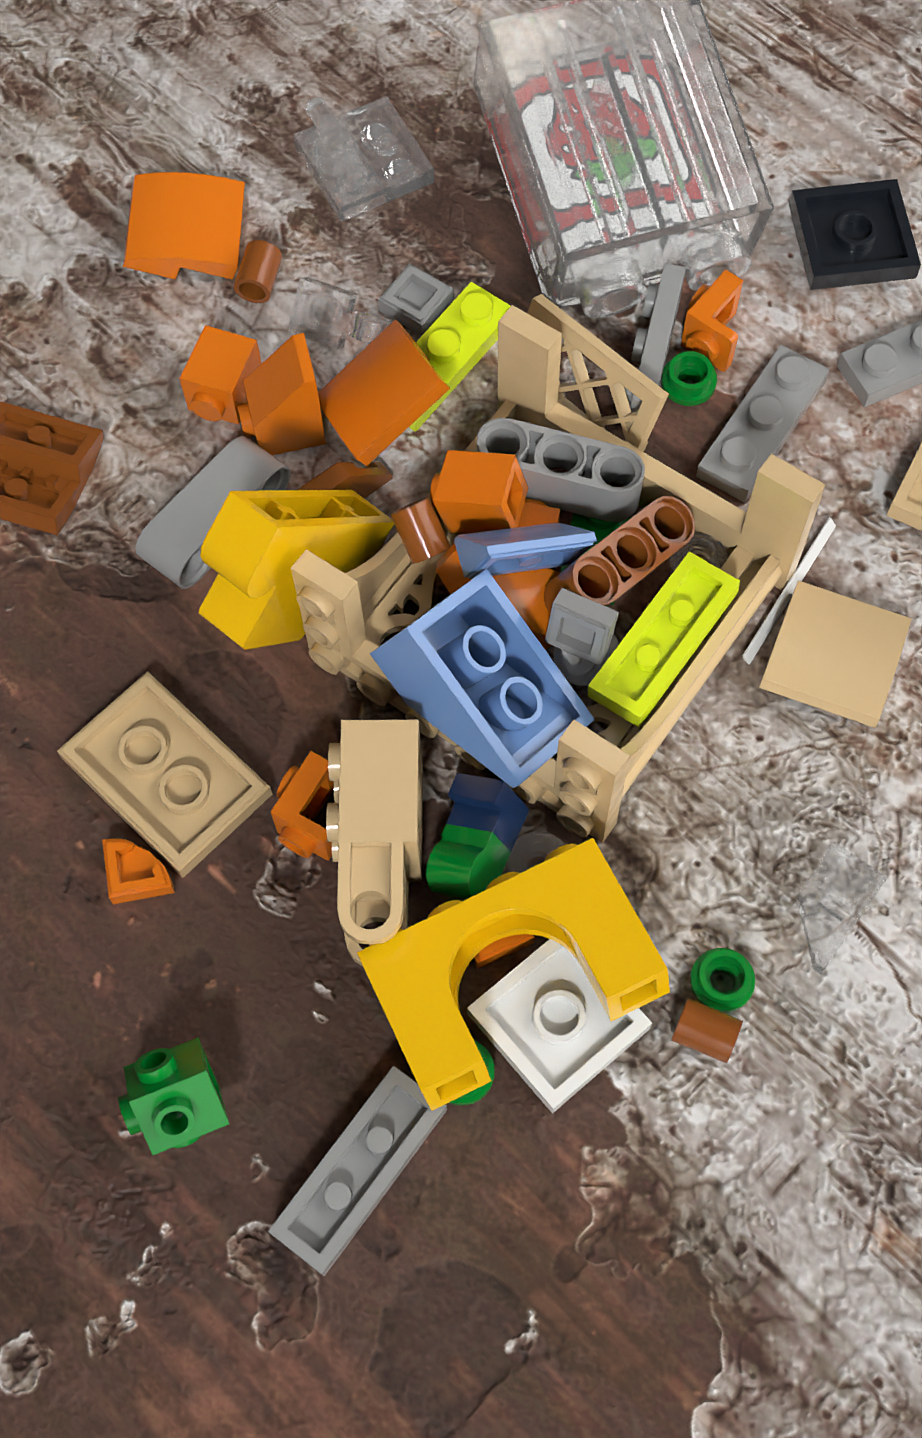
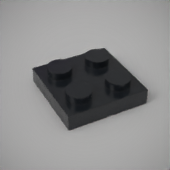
(854, 234)

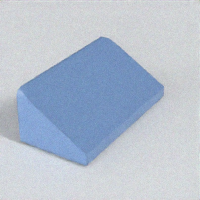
(521, 548)

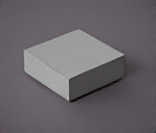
(415, 299)
(581, 626)

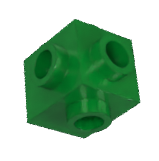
(172, 1097)

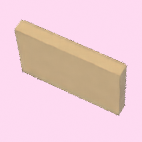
(165, 773)

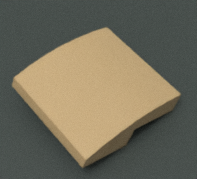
(836, 654)

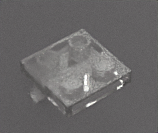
(362, 156)

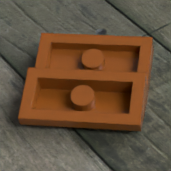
(43, 466)

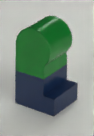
(475, 837)

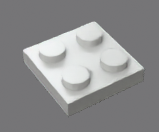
(553, 1024)

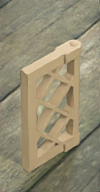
(619, 374)

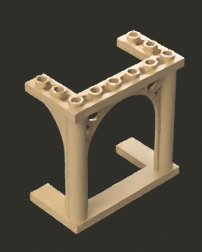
(354, 610)

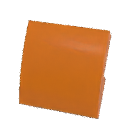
(184, 224)
(381, 393)

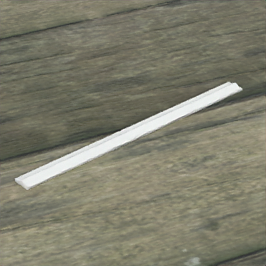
(788, 591)

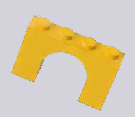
(563, 899)

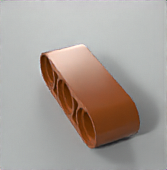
(626, 553)

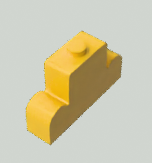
(260, 540)

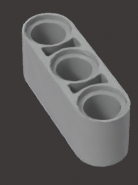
(588, 465)
(177, 532)

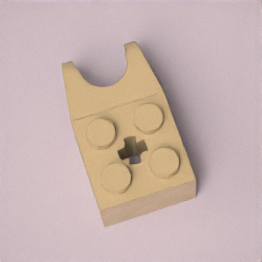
(375, 825)

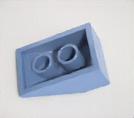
(483, 680)

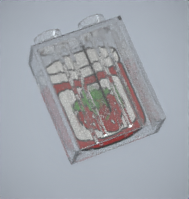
(620, 147)

